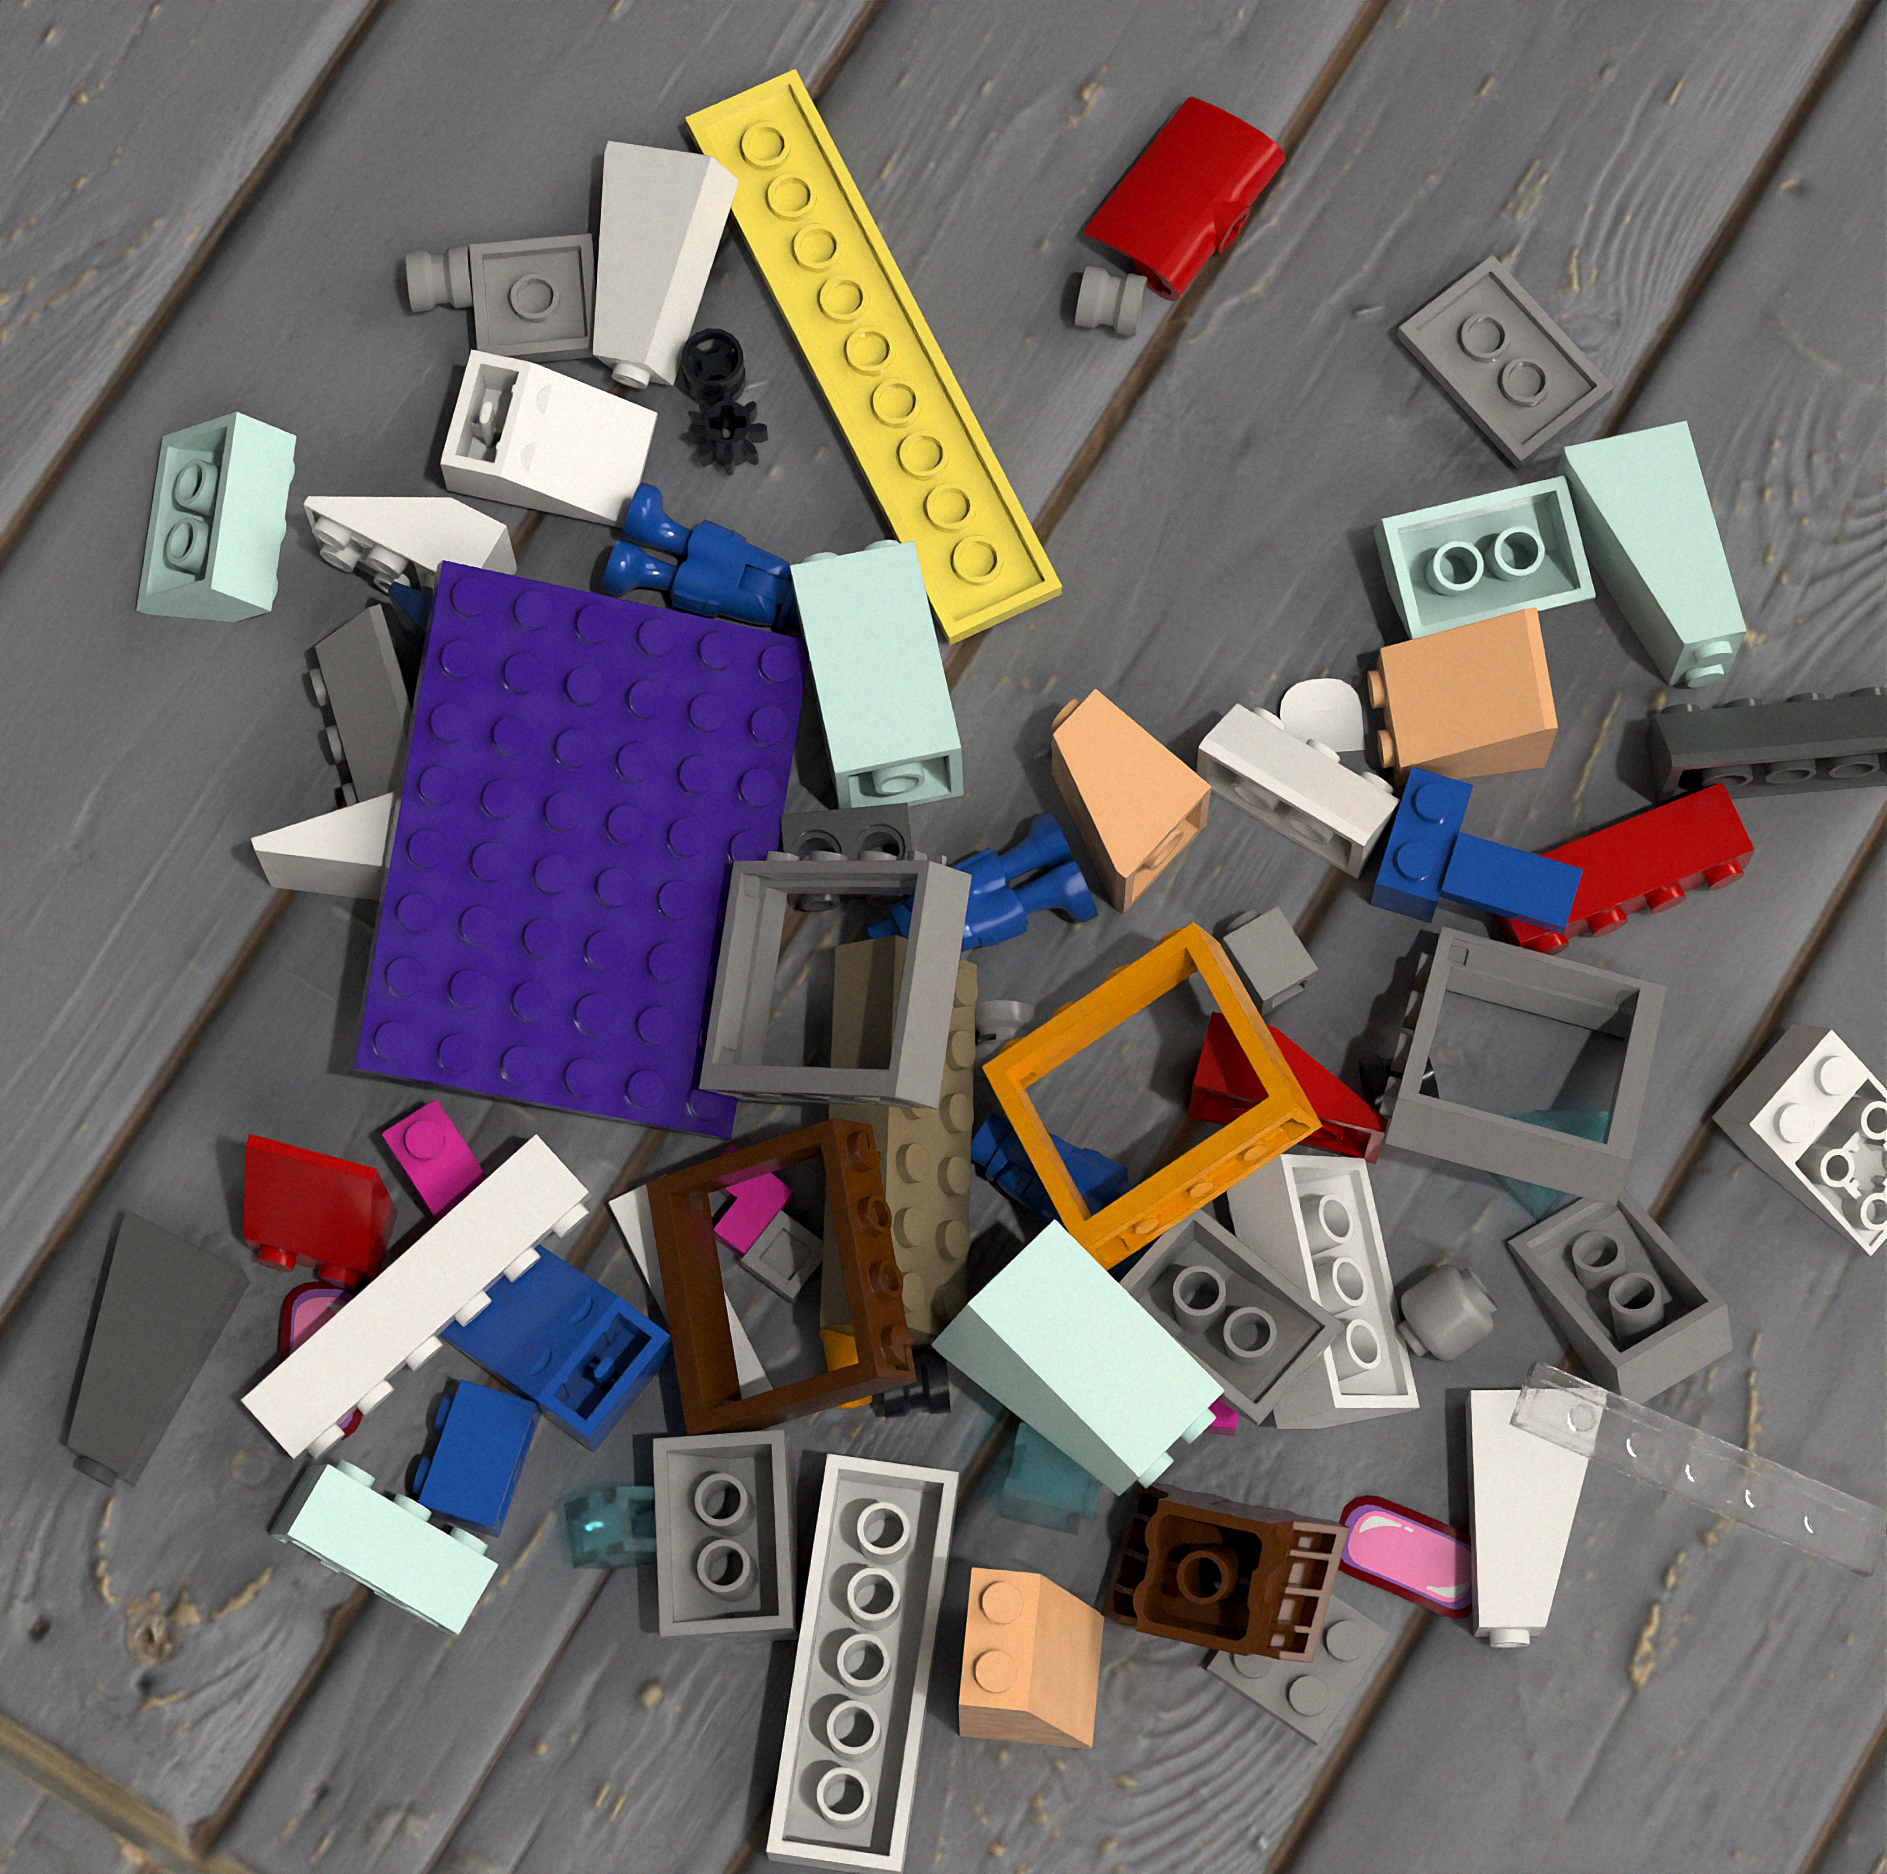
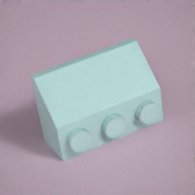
(217, 520)
(1484, 557)

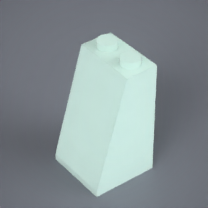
(1658, 548)
(878, 677)
(1081, 1362)

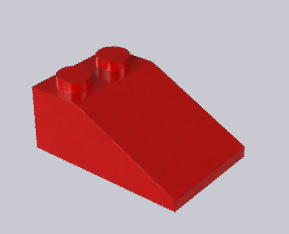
(1230, 1087)
(315, 1212)

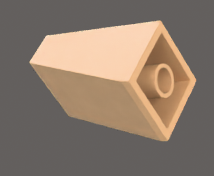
(1029, 1661)

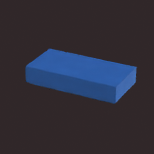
(1511, 883)

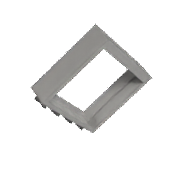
(749, 967)
(1542, 987)

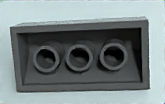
(1771, 747)

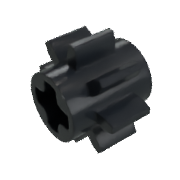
(724, 416)

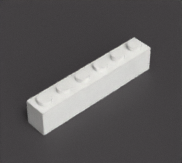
(417, 1299)

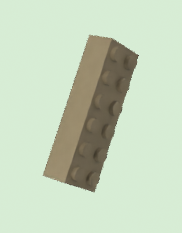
(921, 1149)

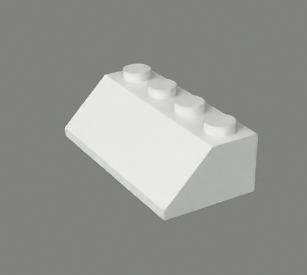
(1324, 1235)

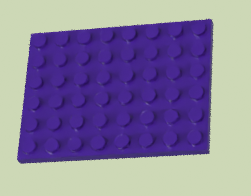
(573, 847)

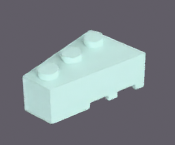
(386, 1545)

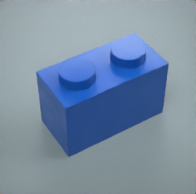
(1421, 844)
(477, 1457)

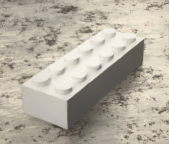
(863, 1666)

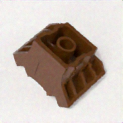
(1224, 1573)

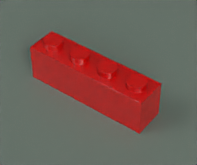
(1643, 866)

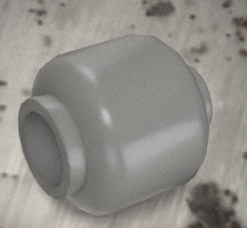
(1447, 1313)

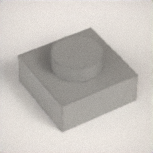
(785, 1256)

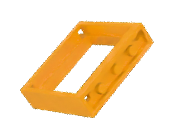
(1205, 1169)

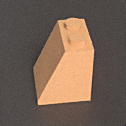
(1466, 700)
(1125, 795)

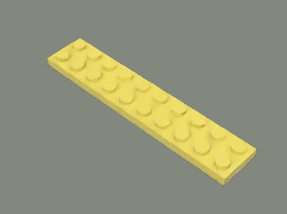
(875, 358)

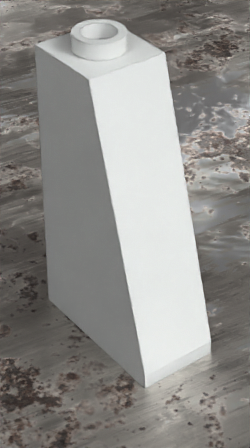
(655, 256)
(1518, 1519)

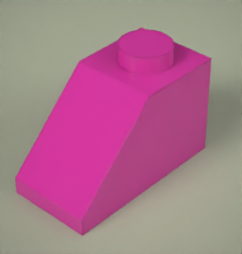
(434, 1158)

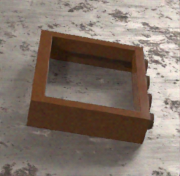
(697, 1296)

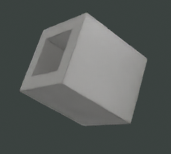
(1269, 958)

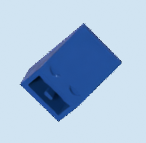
(565, 1346)

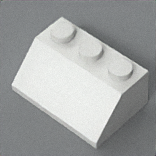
(1297, 788)

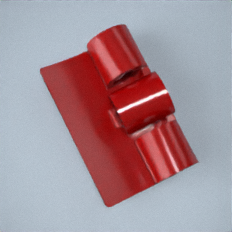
(1187, 195)

